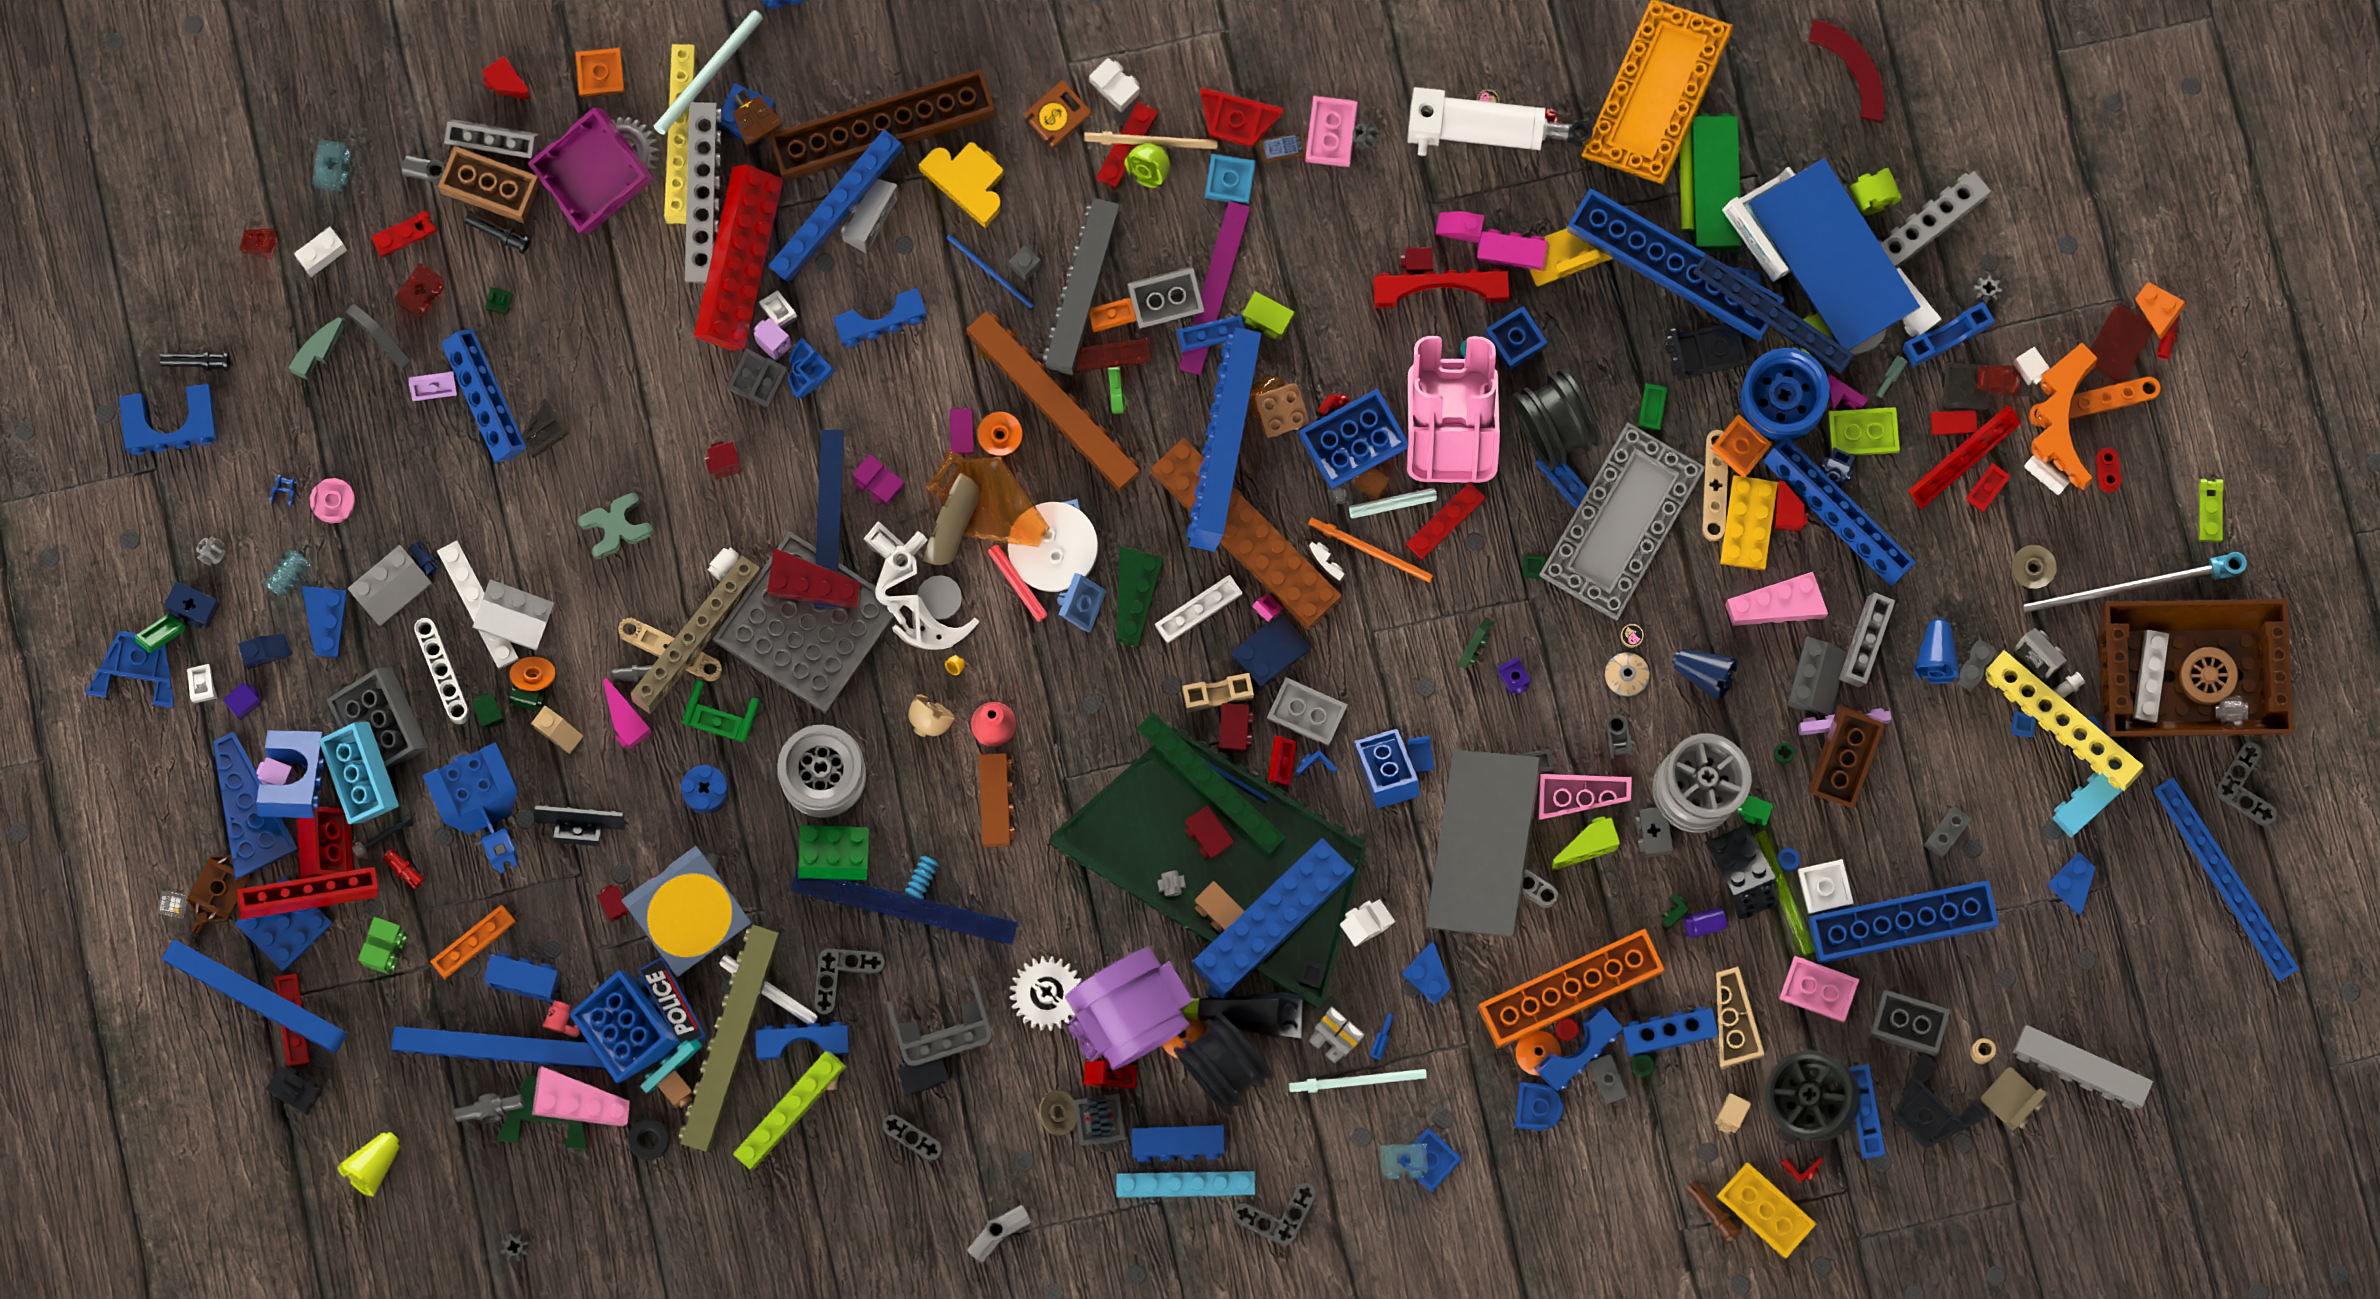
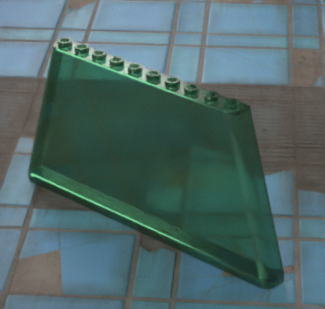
(1138, 833)

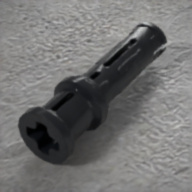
(507, 235)
(206, 360)

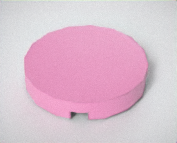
(332, 500)

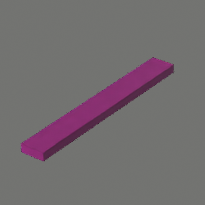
(1217, 279)

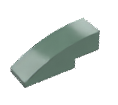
(317, 349)

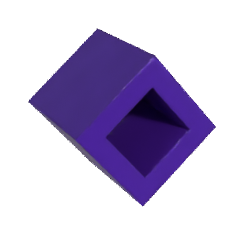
(243, 700)

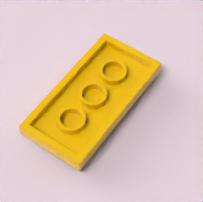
(1748, 522)
(1766, 1210)

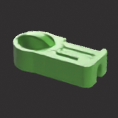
(1115, 391)

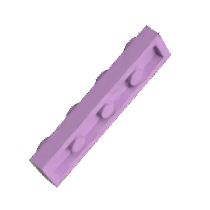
(1813, 726)

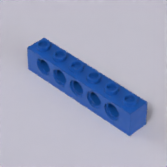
(483, 395)

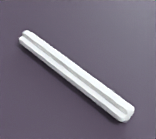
(775, 995)

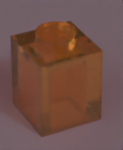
(1371, 483)

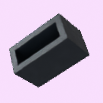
(922, 1077)

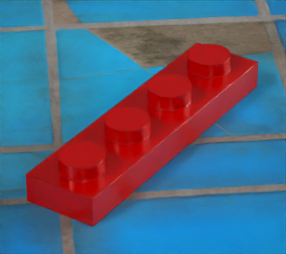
(1114, 165)
(1445, 521)

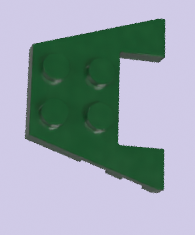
(511, 1129)

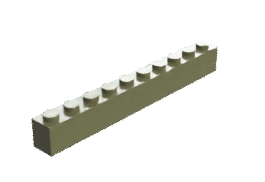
(730, 1038)

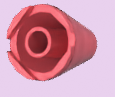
(993, 731)

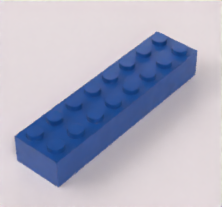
(1272, 918)
(1903, 922)

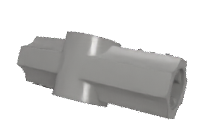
(986, 1242)

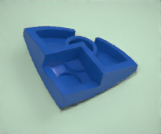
(808, 369)

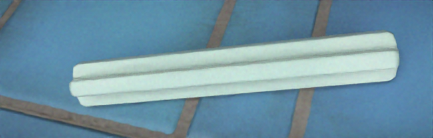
(1392, 503)

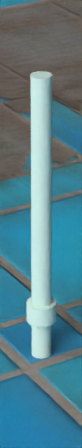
(1313, 1085)

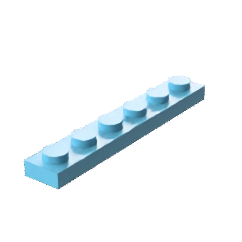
(1185, 1184)

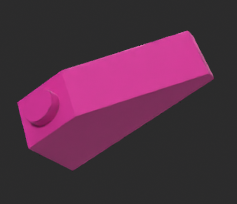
(626, 721)

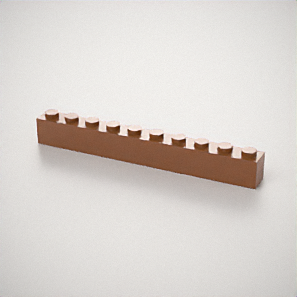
(1053, 401)

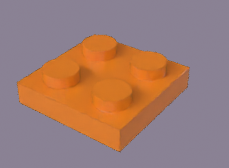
(599, 72)
(1741, 446)

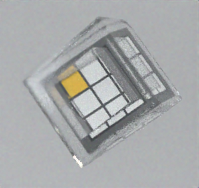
(172, 904)

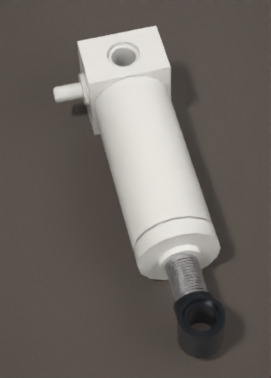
(1484, 123)

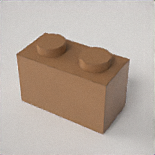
(1218, 907)

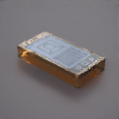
(1282, 147)

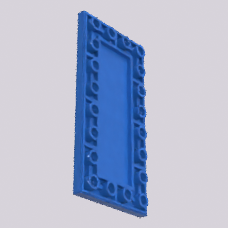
(1834, 255)

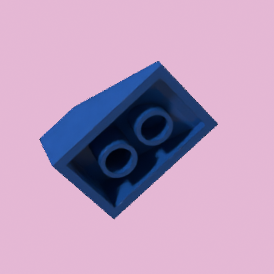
(1387, 768)

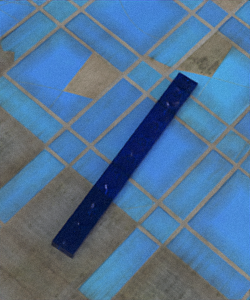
(907, 908)

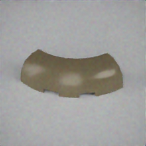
(952, 521)

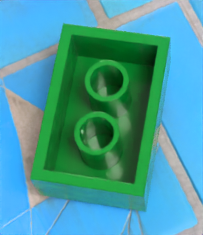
(833, 852)

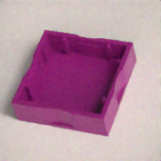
(591, 171)

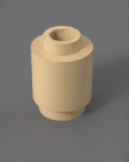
(1989, 1048)

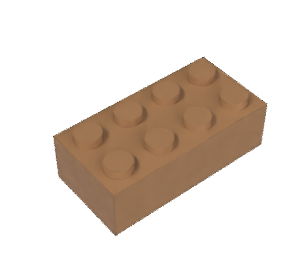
(489, 184)

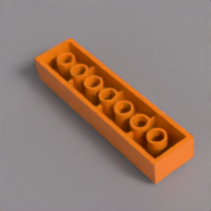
(1571, 988)

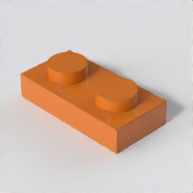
(1112, 314)

